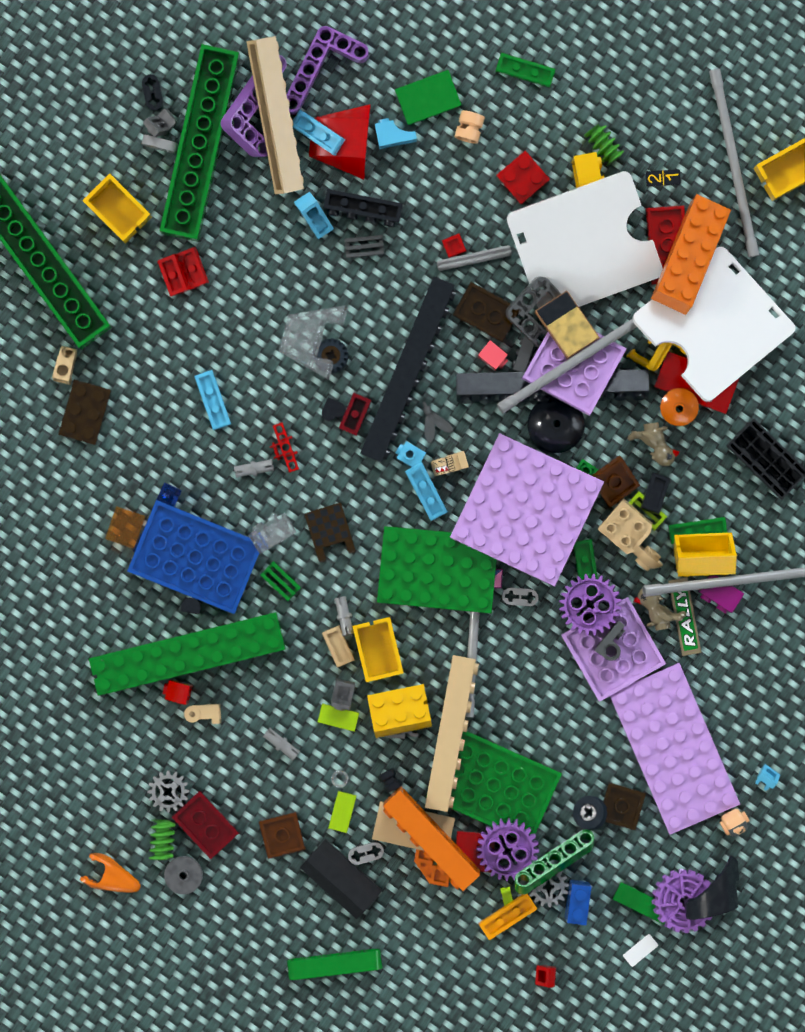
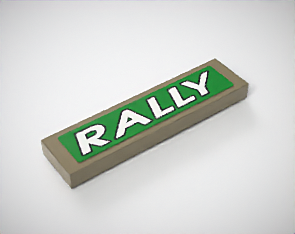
(687, 627)

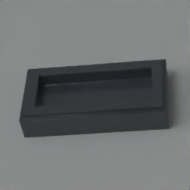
(655, 493)

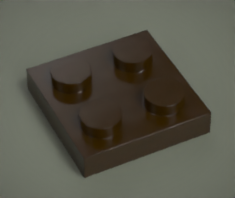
(623, 805)

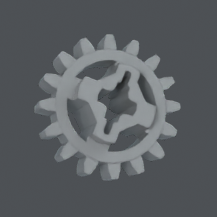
(162, 784)
(557, 885)

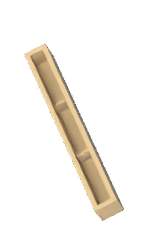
(275, 115)
(450, 733)

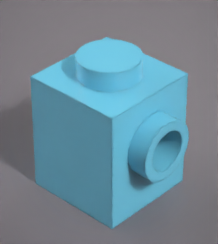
(410, 454)

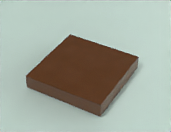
(617, 481)
(282, 835)

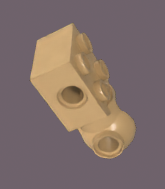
(628, 530)

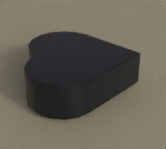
(333, 409)

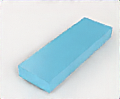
(317, 132)
(212, 400)
(426, 491)

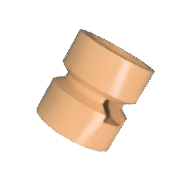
(469, 127)

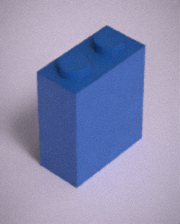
(577, 902)

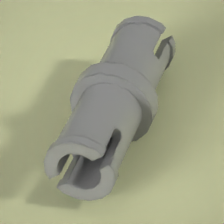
(254, 468)
(344, 616)
(281, 743)

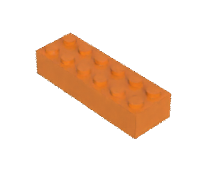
(691, 254)
(431, 838)

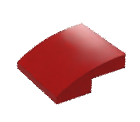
(183, 271)

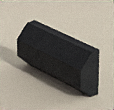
(767, 459)
(341, 879)

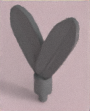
(433, 419)

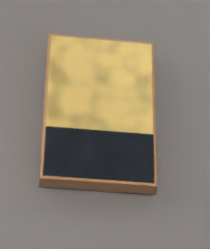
(567, 324)

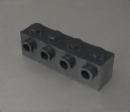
(363, 207)

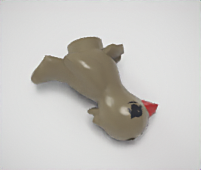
(654, 437)
(659, 614)

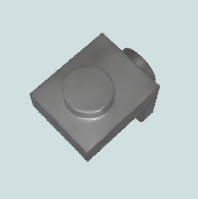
(160, 124)
(342, 694)

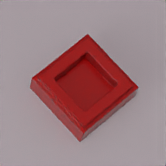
(454, 245)

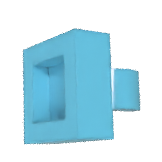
(768, 776)

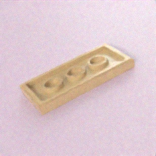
(387, 830)

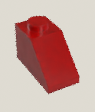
(177, 692)

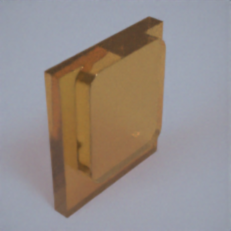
(125, 527)

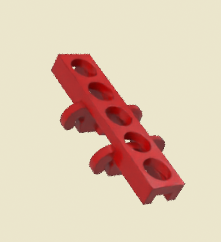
(280, 443)

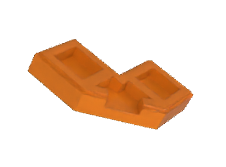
(429, 870)

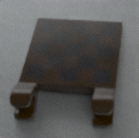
(328, 528)

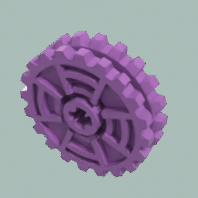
(669, 895)

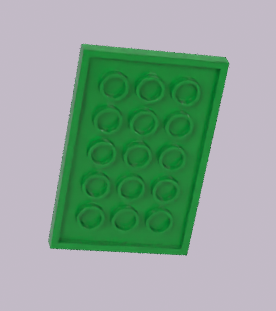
(434, 572)
(501, 784)

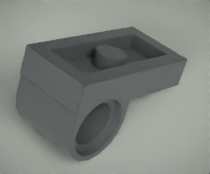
(615, 632)

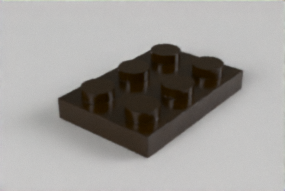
(85, 412)

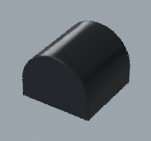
(191, 605)

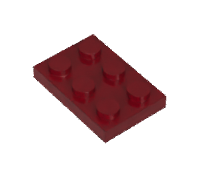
(205, 824)

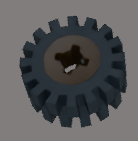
(338, 349)

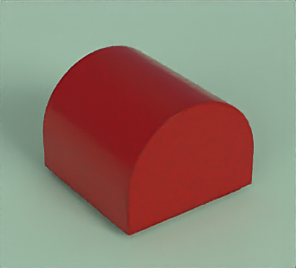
(545, 976)

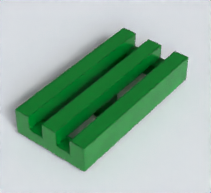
(292, 592)

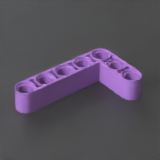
(316, 63)
(241, 120)

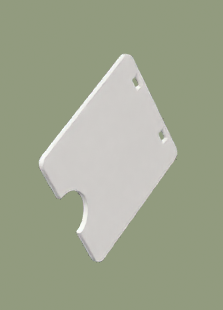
(584, 241)
(723, 330)

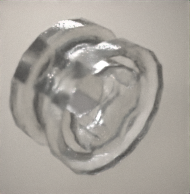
(334, 777)

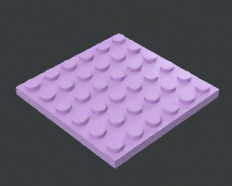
(527, 509)

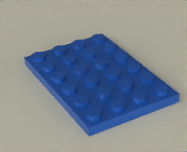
(194, 557)

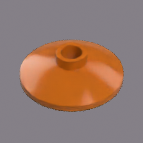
(679, 397)

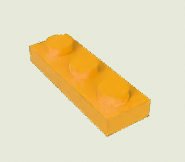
(507, 916)

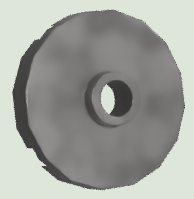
(190, 867)

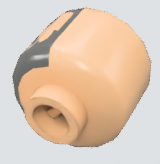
(734, 822)

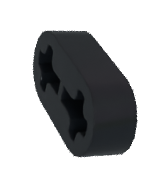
(148, 94)

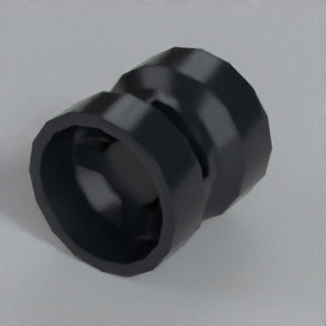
(390, 781)

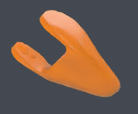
(114, 877)

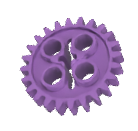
(601, 618)
(492, 856)

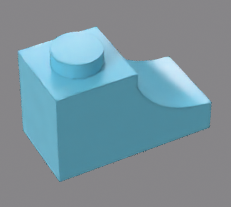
(390, 135)
(313, 215)

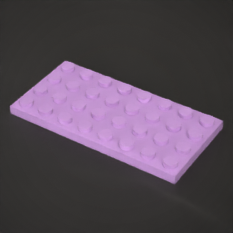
(674, 748)

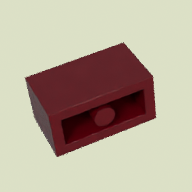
(355, 414)

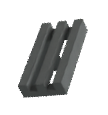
(364, 246)

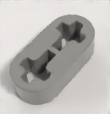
(159, 144)
(520, 591)
(367, 857)

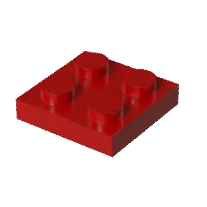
(523, 177)

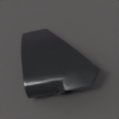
(718, 897)

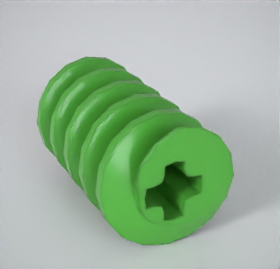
(603, 143)
(162, 839)

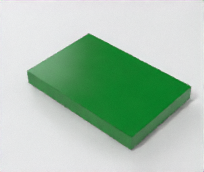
(428, 97)

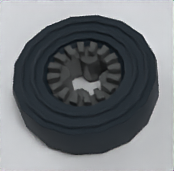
(599, 812)

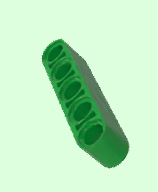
(559, 853)
(334, 964)

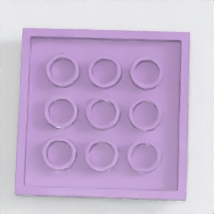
(583, 383)
(637, 656)

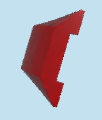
(353, 127)

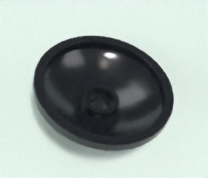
(553, 438)

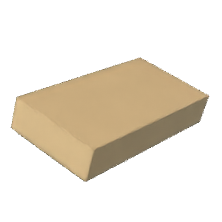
(338, 646)

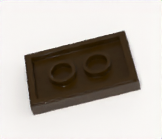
(485, 312)

